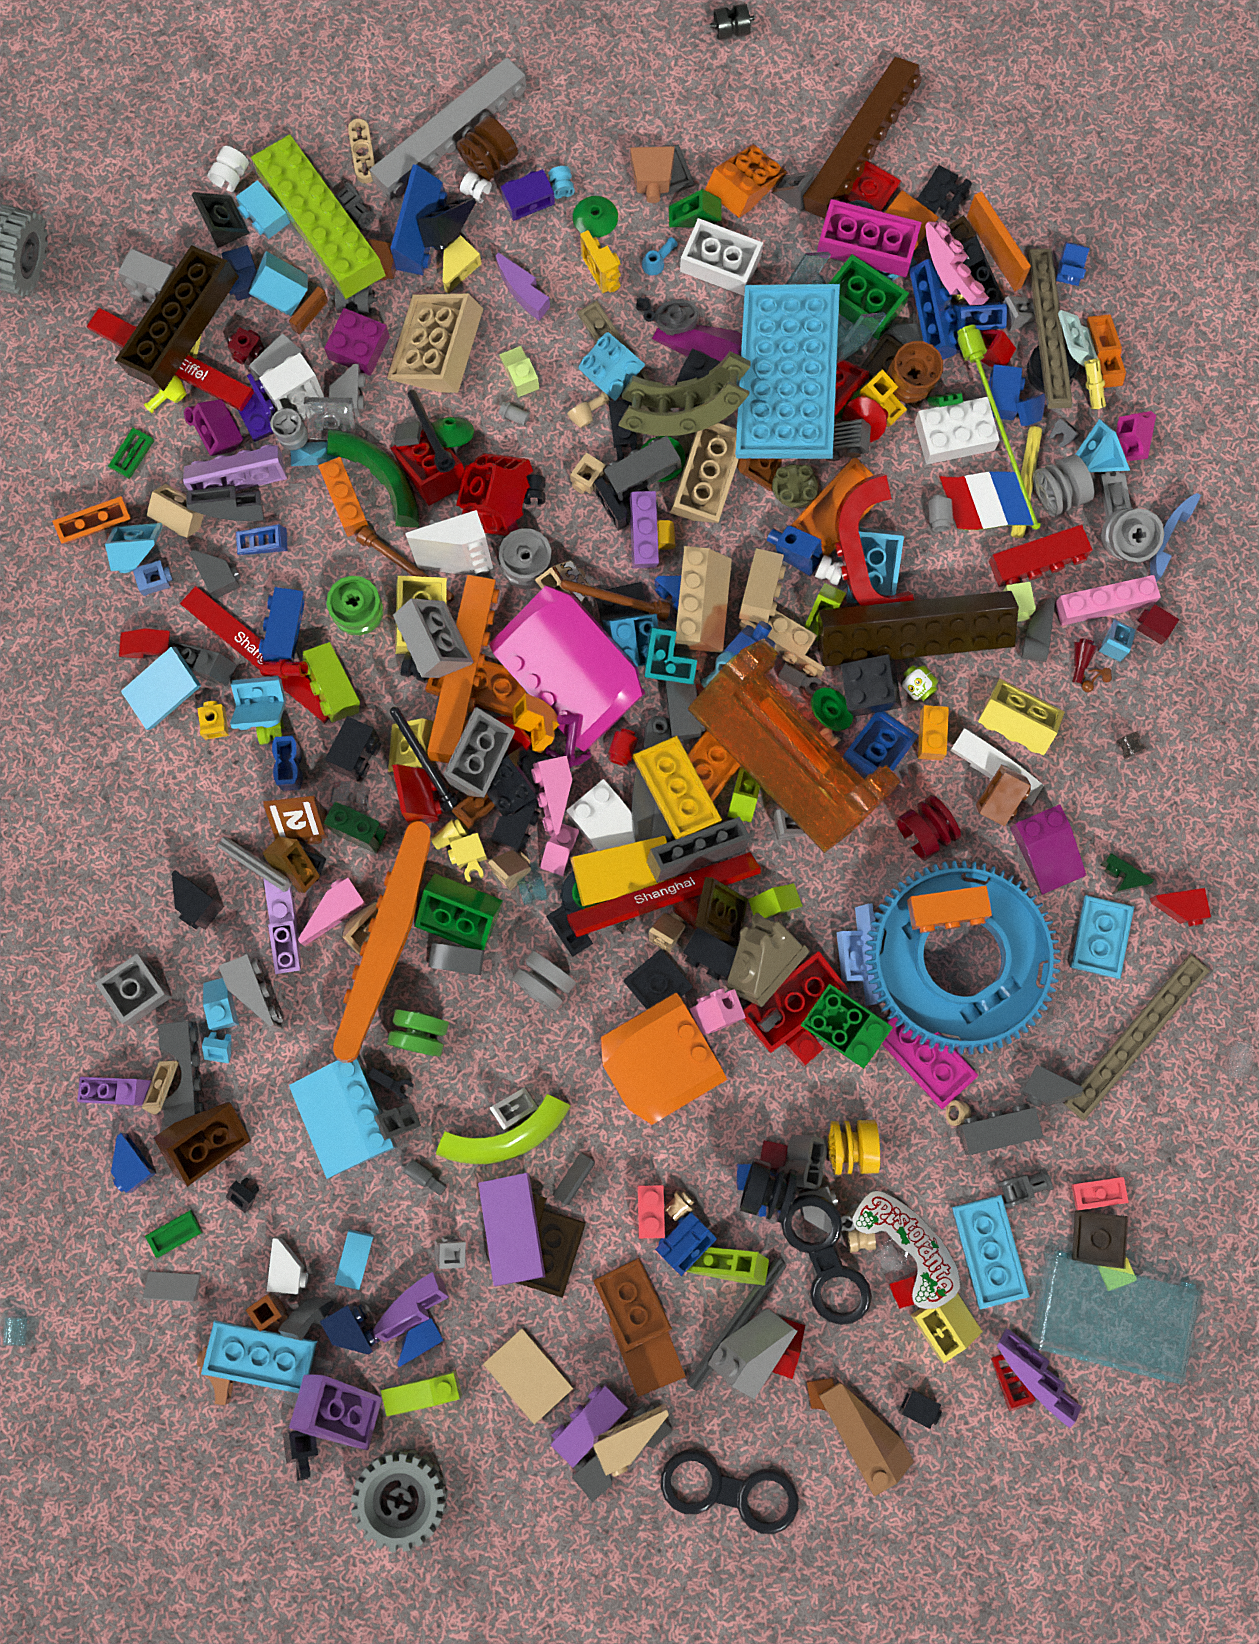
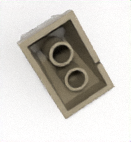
(764, 960)

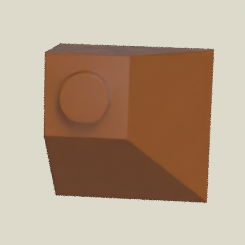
(759, 470)

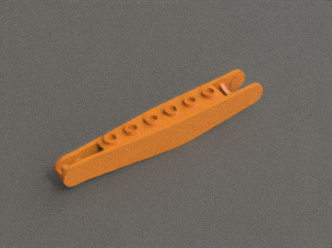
(385, 943)

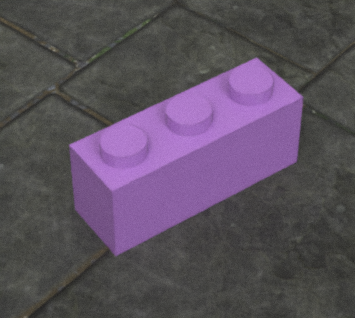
(643, 529)
(587, 1422)

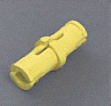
(1095, 383)

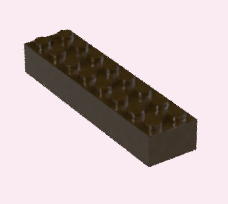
(918, 628)

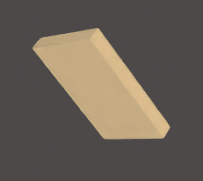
(528, 1376)

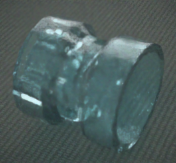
(538, 890)

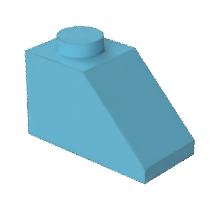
(219, 1005)

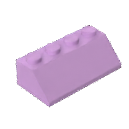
(239, 470)

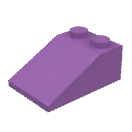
(335, 1411)

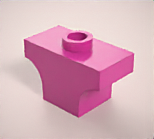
(1136, 434)

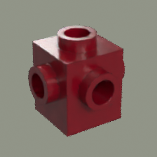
(245, 346)

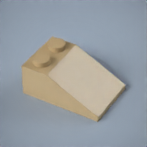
(624, 1442)

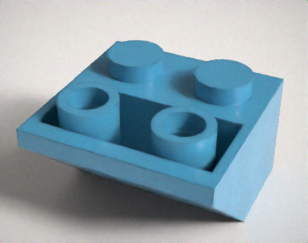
(632, 635)

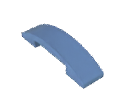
(1183, 512)

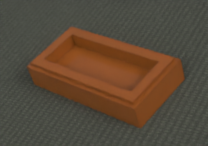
(308, 310)

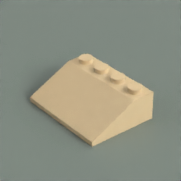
(436, 341)

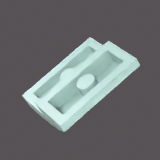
(1077, 338)

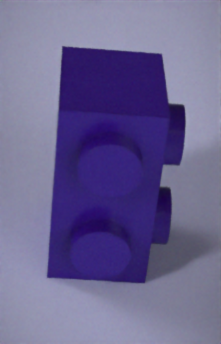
(527, 194)

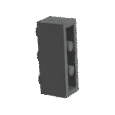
(643, 467)
(1000, 1130)

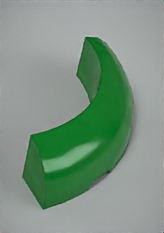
(383, 468)

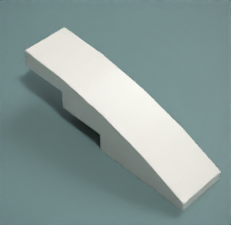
(988, 760)

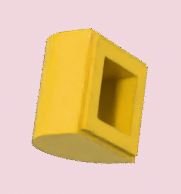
(666, 535)

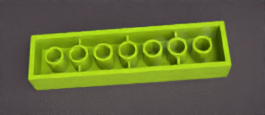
(318, 216)

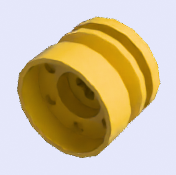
(853, 1147)

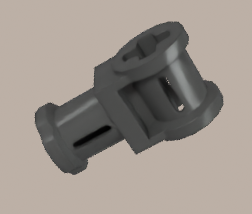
(354, 205)
(1020, 1188)

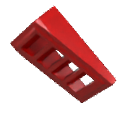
(1007, 1393)

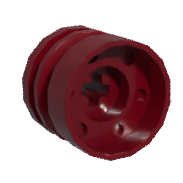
(930, 826)

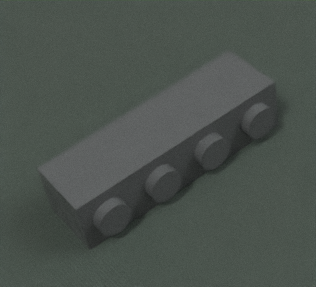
(679, 698)
(698, 849)

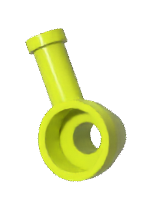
(174, 391)

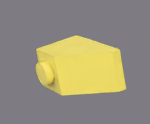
(458, 262)

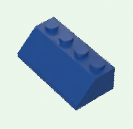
(422, 196)

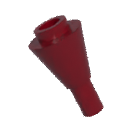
(1083, 654)

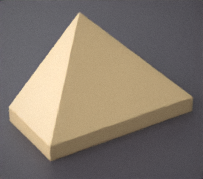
(357, 927)

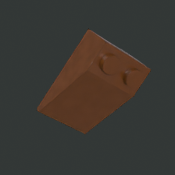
(201, 1142)

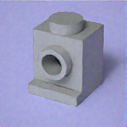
(450, 1252)

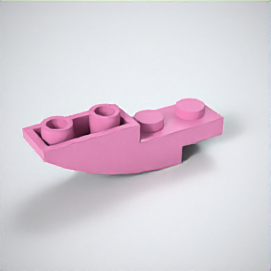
(948, 260)

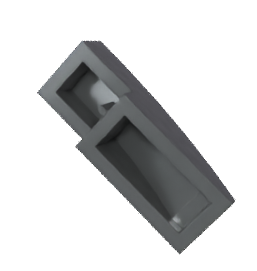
(226, 504)

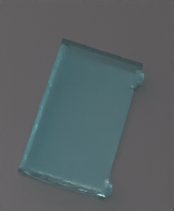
(1115, 1318)

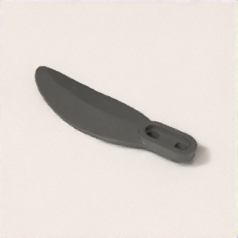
(646, 815)

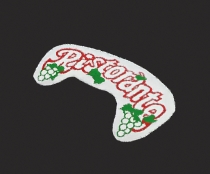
(937, 1272)

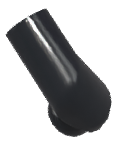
(646, 305)

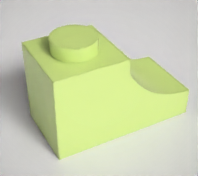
(520, 371)

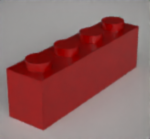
(1040, 556)

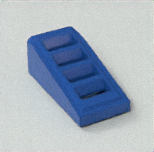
(280, 536)

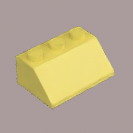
(416, 588)
(1021, 717)

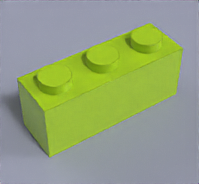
(330, 683)

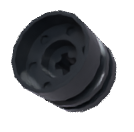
(768, 1190)

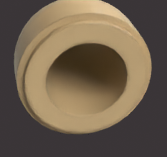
(964, 1112)

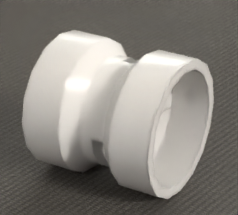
(474, 186)
(829, 570)

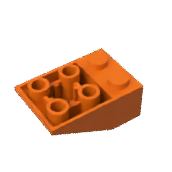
(744, 180)

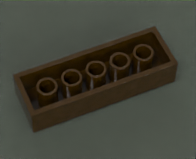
(177, 318)

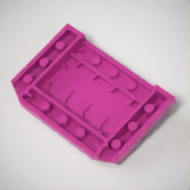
(569, 663)

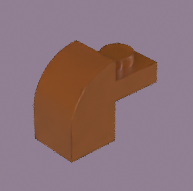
(268, 1313)

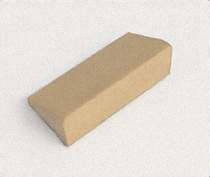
(159, 1086)

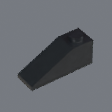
(445, 223)

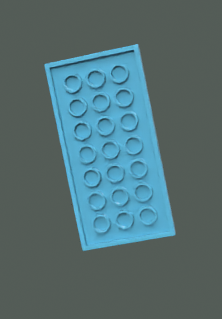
(792, 373)

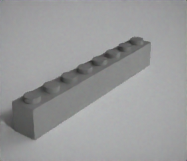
(449, 126)

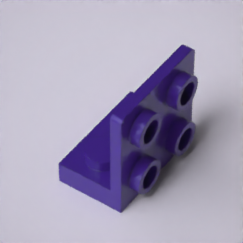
(258, 412)

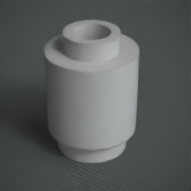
(940, 513)

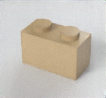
(170, 509)

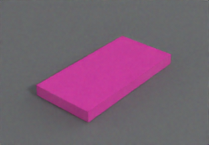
(936, 1072)

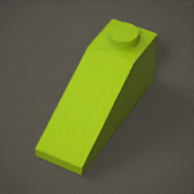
(732, 1265)
(422, 1393)

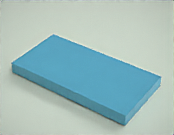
(990, 1252)
(258, 1357)

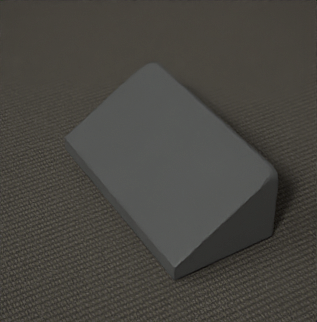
(574, 1179)

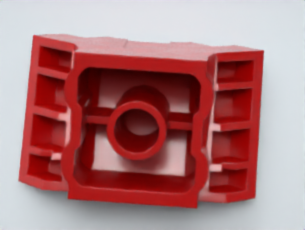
(496, 490)

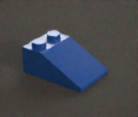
(879, 745)

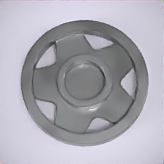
(677, 319)

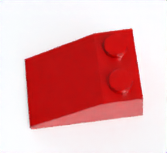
(421, 470)
(416, 795)

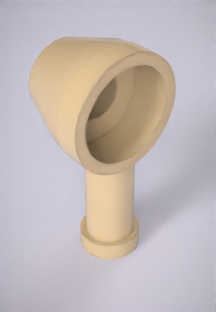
(582, 414)

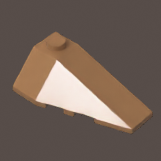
(871, 1443)

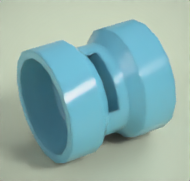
(560, 178)

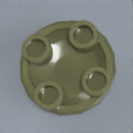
(795, 485)

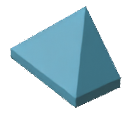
(311, 454)

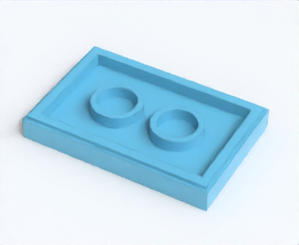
(161, 688)
(1102, 937)

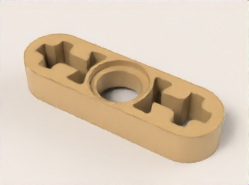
(356, 144)

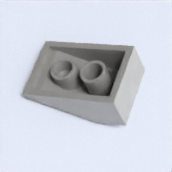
(752, 1352)

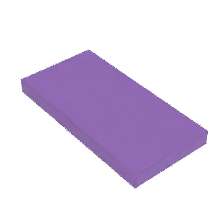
(511, 1229)

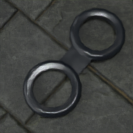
(827, 1261)
(729, 1492)

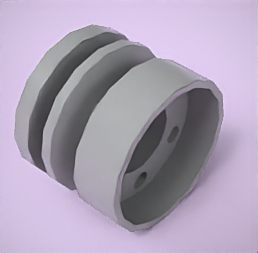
(1063, 485)

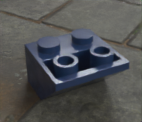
(345, 1329)

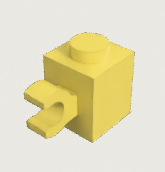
(468, 853)

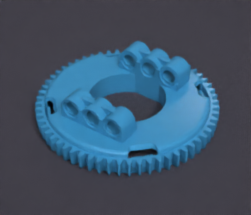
(993, 1011)

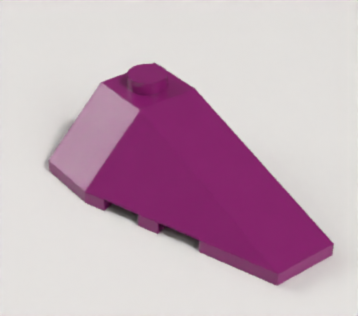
(706, 339)

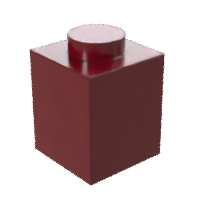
(1157, 624)

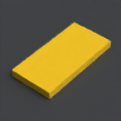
(677, 788)
(614, 871)

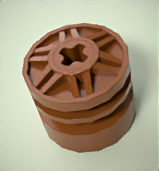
(920, 362)

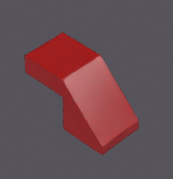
(143, 641)

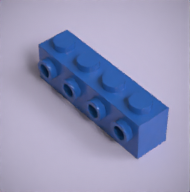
(934, 309)

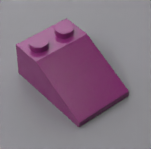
(1049, 849)

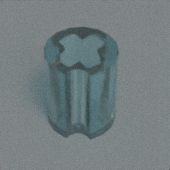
(15, 1330)

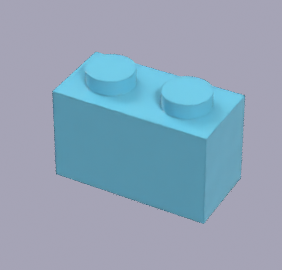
(262, 209)

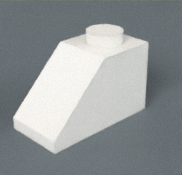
(285, 1270)

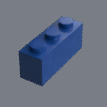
(282, 625)

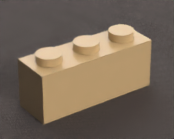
(762, 586)

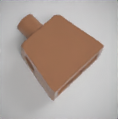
(652, 170)

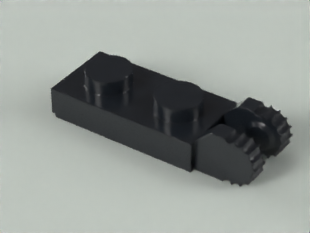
(621, 436)

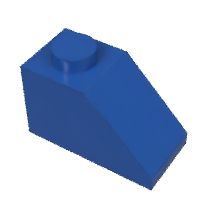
(129, 1165)

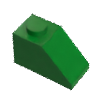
(695, 206)

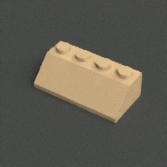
(707, 475)
(703, 600)

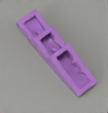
(1033, 1372)

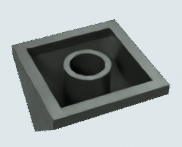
(220, 217)

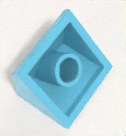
(279, 284)

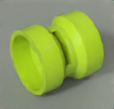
(266, 735)

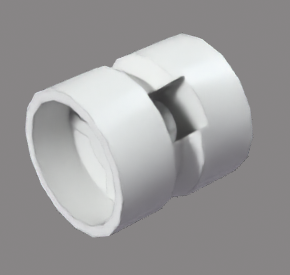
(229, 167)

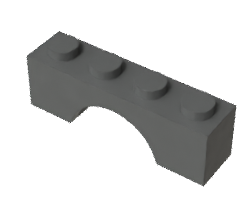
(179, 1040)
(590, 1473)

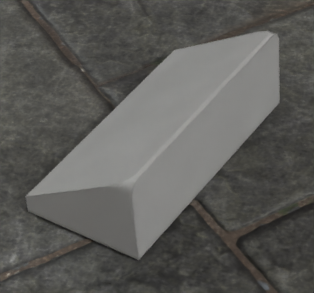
(172, 1286)

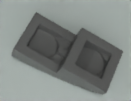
(397, 1121)

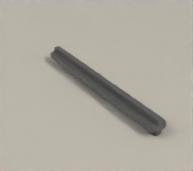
(738, 1320)

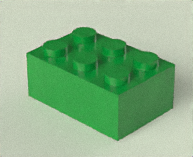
(868, 292)

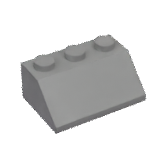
(432, 637)
(478, 754)

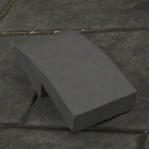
(456, 958)
(302, 1317)

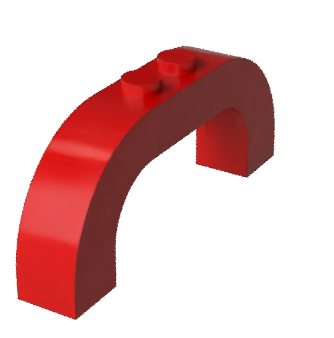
(849, 546)

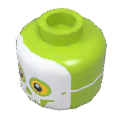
(919, 683)

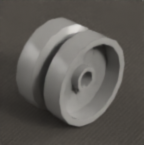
(1146, 532)
(521, 545)
(541, 984)

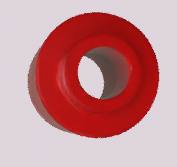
(622, 747)

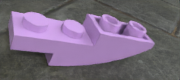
(283, 929)

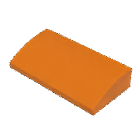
(820, 515)

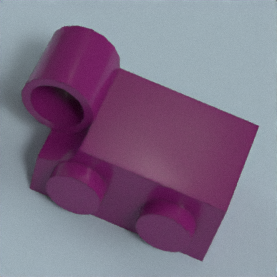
(214, 426)

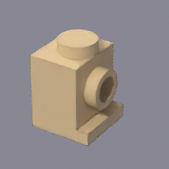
(587, 466)

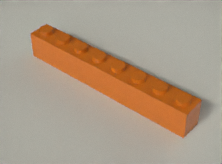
(458, 687)

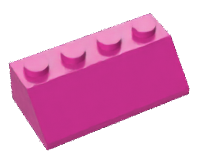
(873, 236)

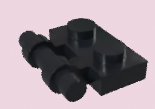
(937, 189)

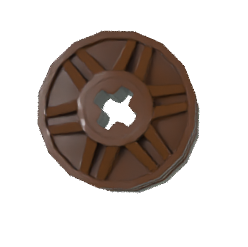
(487, 148)

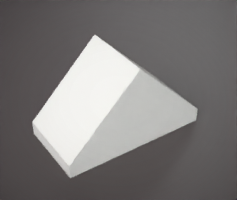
(514, 1108)

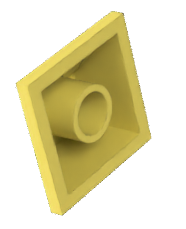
(401, 751)

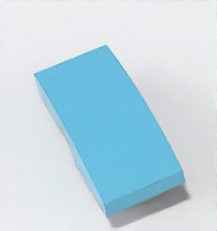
(353, 1259)

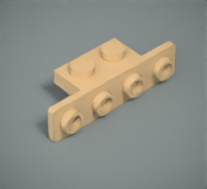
(792, 642)

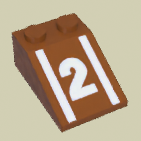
(297, 819)

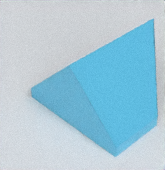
(1102, 450)

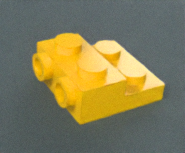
(601, 263)

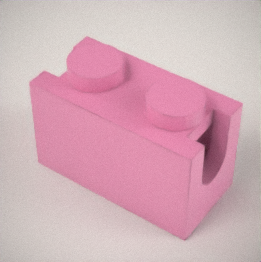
(717, 1011)

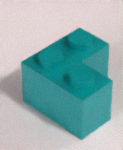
(662, 662)

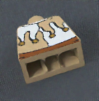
(561, 572)

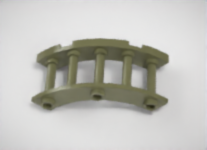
(717, 388)

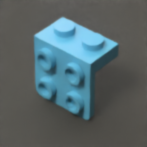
(610, 365)
(257, 702)

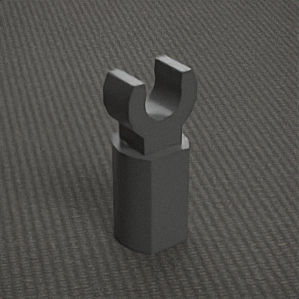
(798, 678)
(424, 1177)

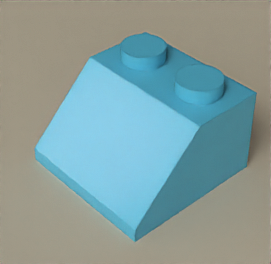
(130, 545)

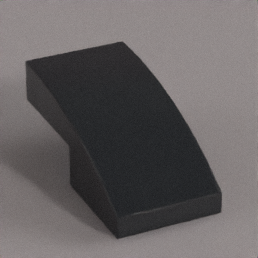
(560, 924)

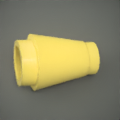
(450, 832)

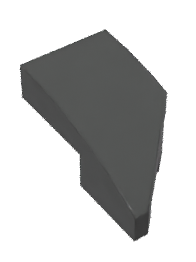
(906, 332)

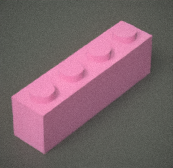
(1107, 600)

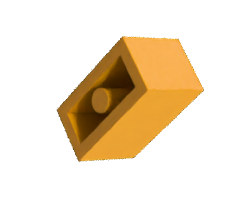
(933, 732)

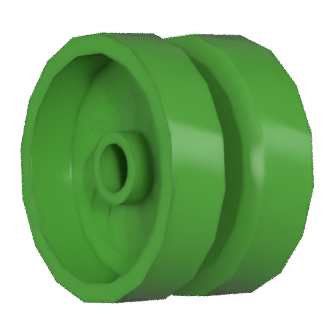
(352, 592)
(418, 1031)

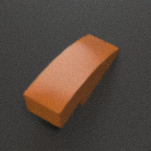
(1107, 349)

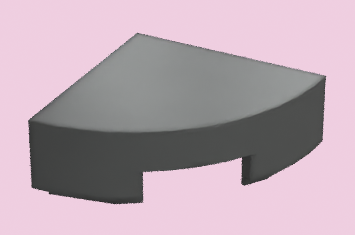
(769, 1021)

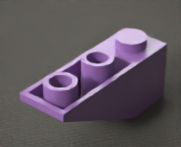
(113, 1091)

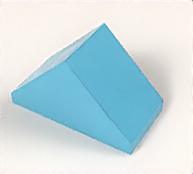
(1118, 641)

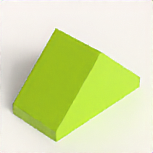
(775, 901)

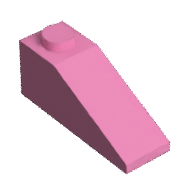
(336, 906)

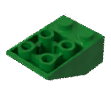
(847, 1026)

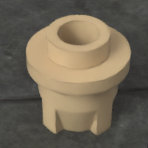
(680, 1205)

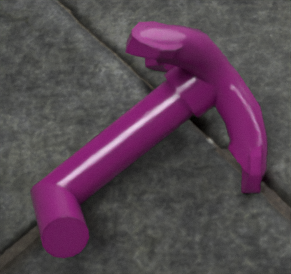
(572, 721)

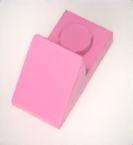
(559, 850)

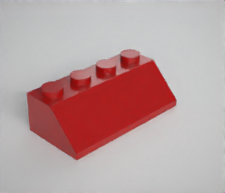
(793, 1000)

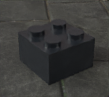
(871, 685)
(353, 749)

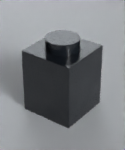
(920, 1408)

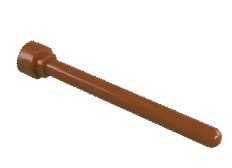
(368, 538)
(660, 607)

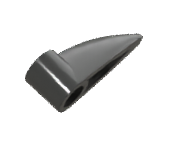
(1038, 634)

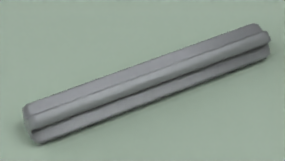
(255, 864)

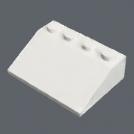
(452, 546)

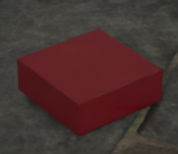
(774, 1153)

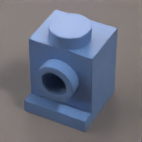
(145, 573)

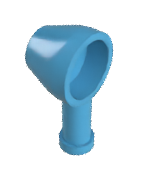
(657, 266)

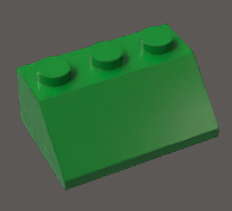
(457, 912)

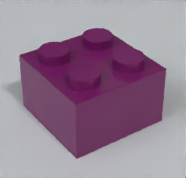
(357, 341)

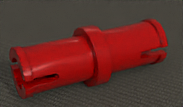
(283, 668)

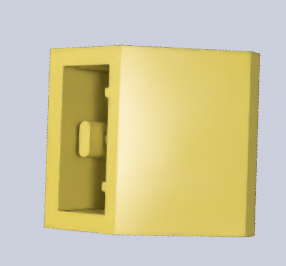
(947, 1328)

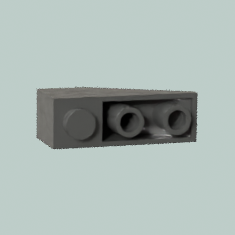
(206, 663)

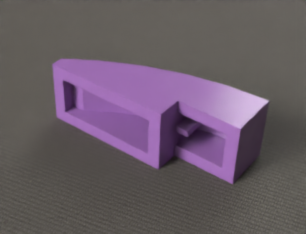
(523, 287)
(411, 1307)

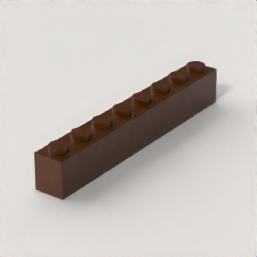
(863, 136)

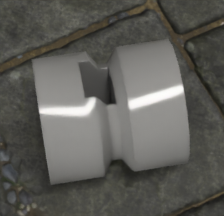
(289, 429)

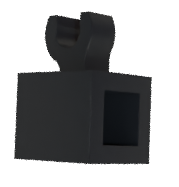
(300, 1449)

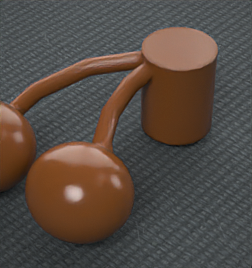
(1088, 686)

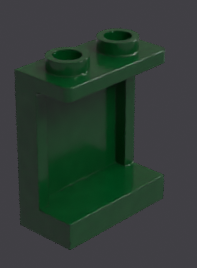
(355, 827)

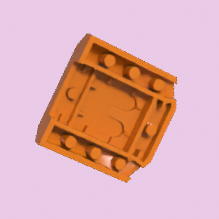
(660, 1060)

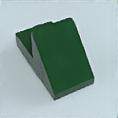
(1130, 877)

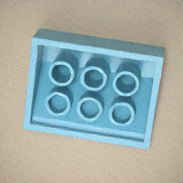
(340, 1116)

